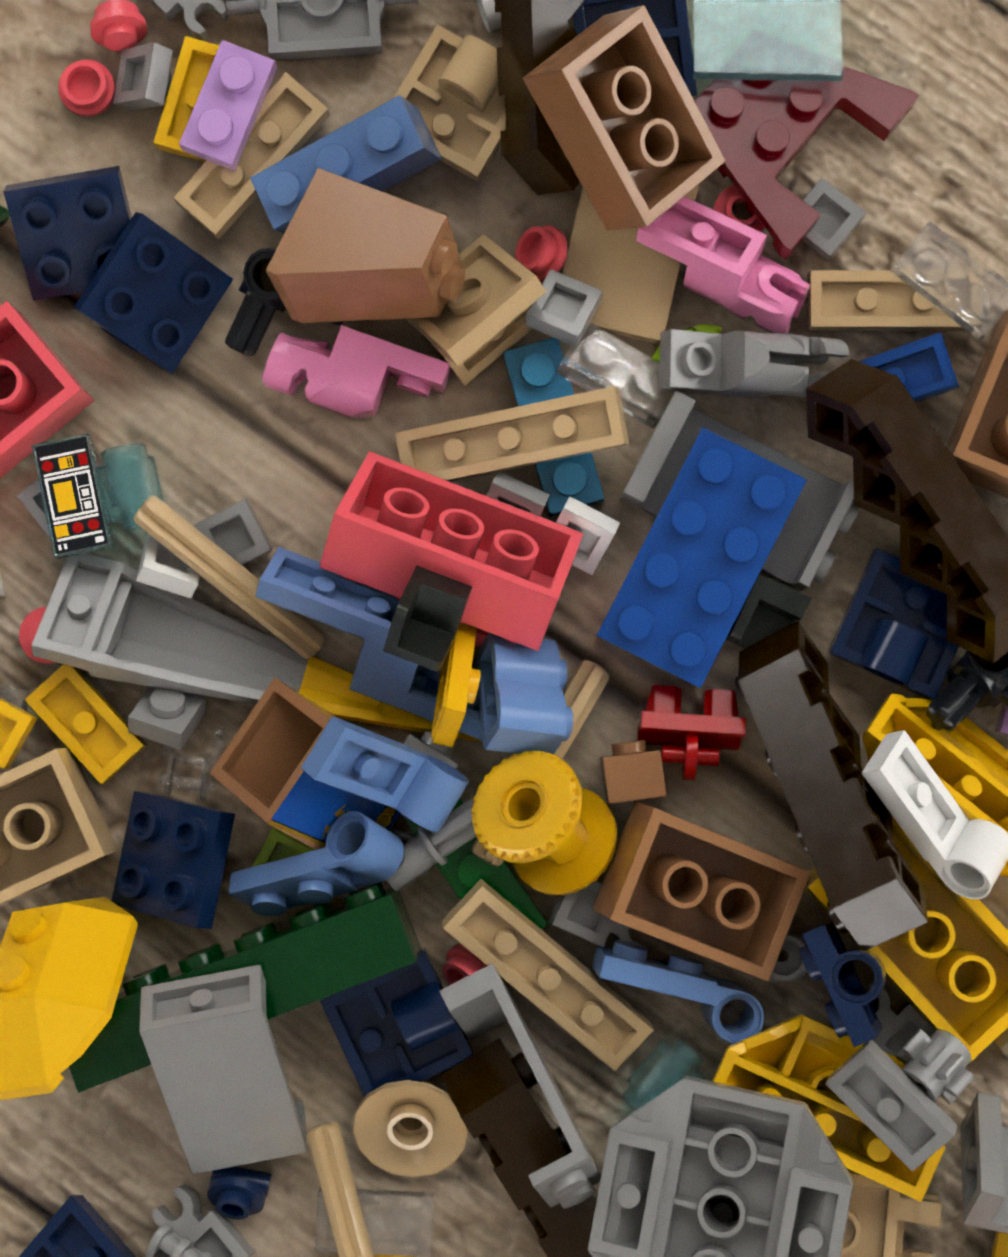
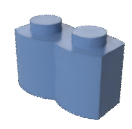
(522, 696)

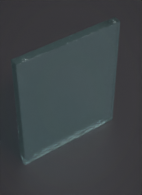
(767, 40)

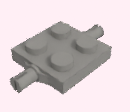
(318, 26)

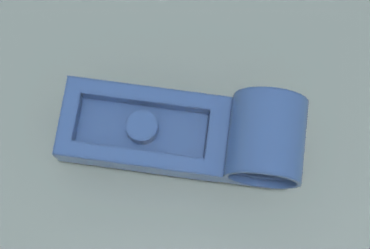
(385, 773)
(354, 856)
(684, 979)

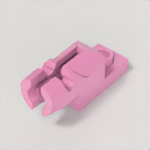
(727, 264)
(353, 373)

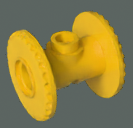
(544, 823)

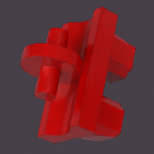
(691, 737)

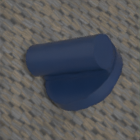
(238, 1191)

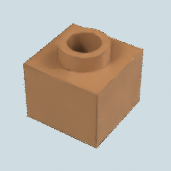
(632, 773)

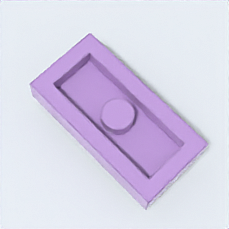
(228, 105)

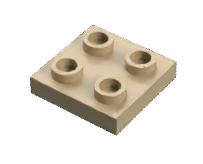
(459, 99)

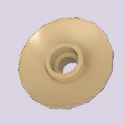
(408, 1144)

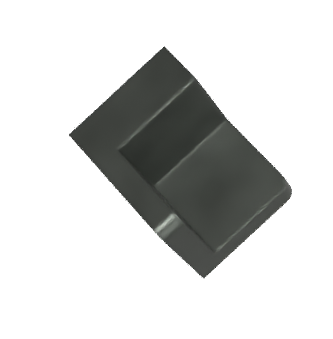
(767, 611)
(427, 618)

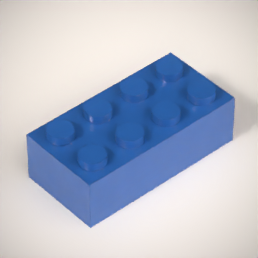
(701, 557)

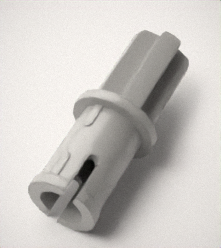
(433, 847)

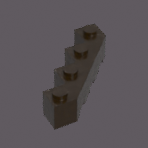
(529, 36)
(915, 482)
(834, 806)
(520, 1137)

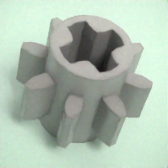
(937, 1064)

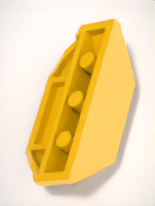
(964, 759)
(57, 988)
(795, 1064)

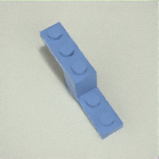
(355, 608)

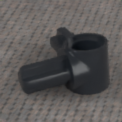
(256, 307)
(971, 685)

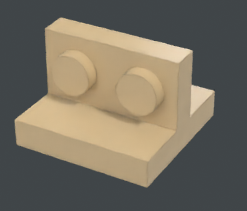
(486, 313)

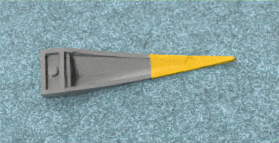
(172, 642)

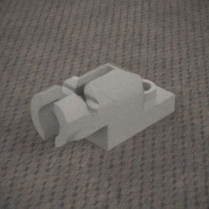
(742, 362)

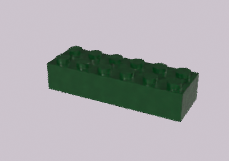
(300, 964)

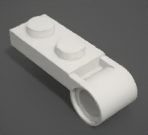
(960, 850)

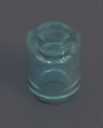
(127, 481)
(661, 1070)

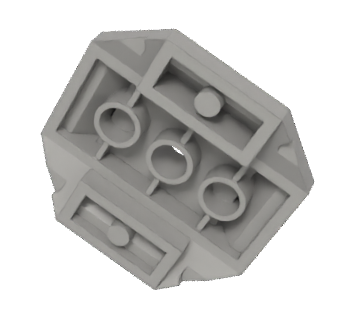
(713, 1142)

